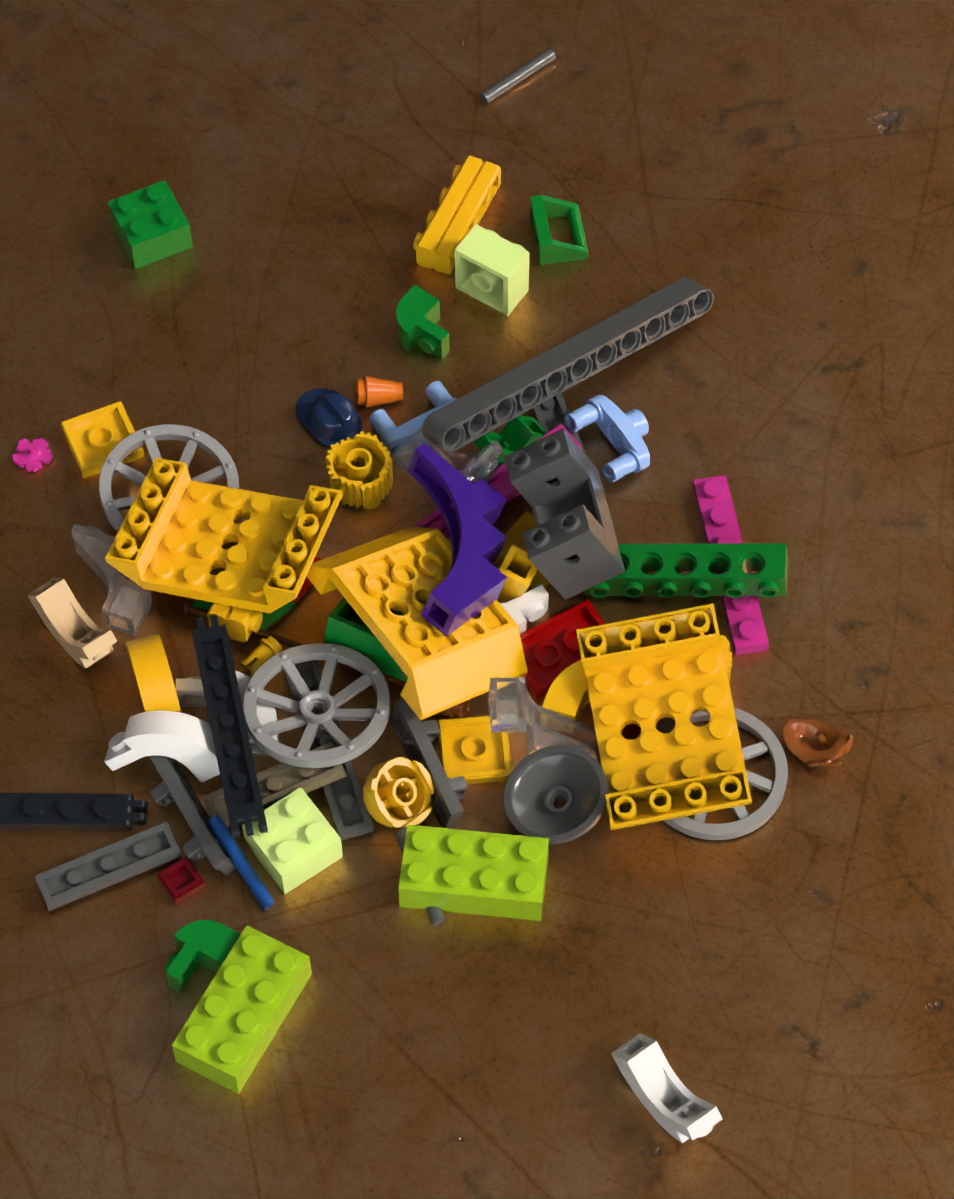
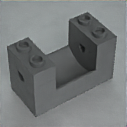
(573, 529)

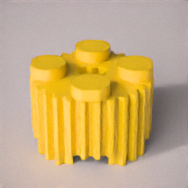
(360, 470)

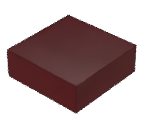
(181, 880)

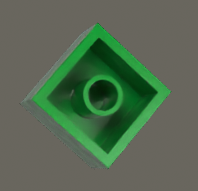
(150, 224)

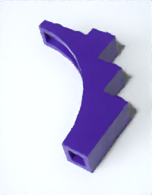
(475, 542)

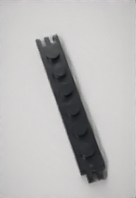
(228, 727)
(70, 812)

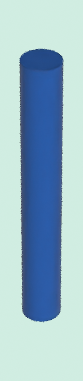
(241, 862)

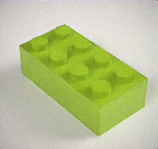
(474, 872)
(242, 1009)

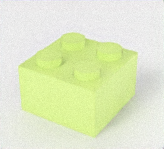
(492, 269)
(296, 842)

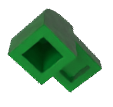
(417, 322)
(514, 436)
(198, 944)

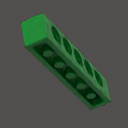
(702, 561)

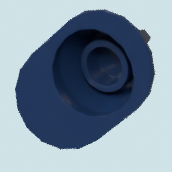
(328, 416)

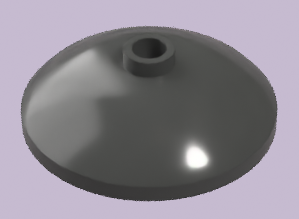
(554, 777)

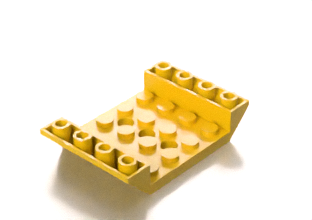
(179, 531)
(391, 576)
(656, 671)

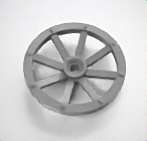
(148, 437)
(317, 708)
(746, 823)

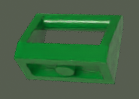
(550, 250)

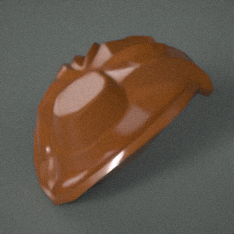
(816, 742)

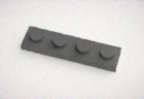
(107, 866)

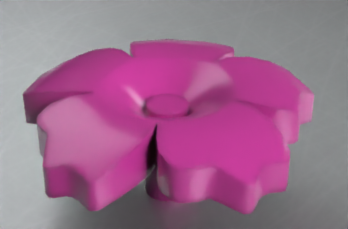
(32, 455)

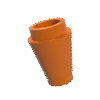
(377, 391)

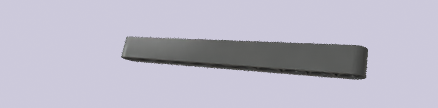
(566, 364)

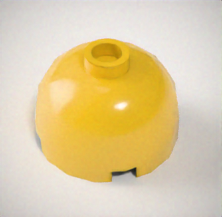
(398, 792)

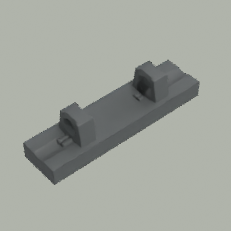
(416, 741)
(178, 789)

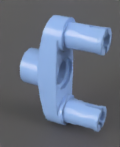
(621, 430)
(395, 436)

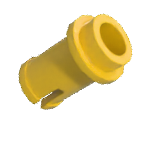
(266, 650)

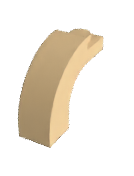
(70, 623)

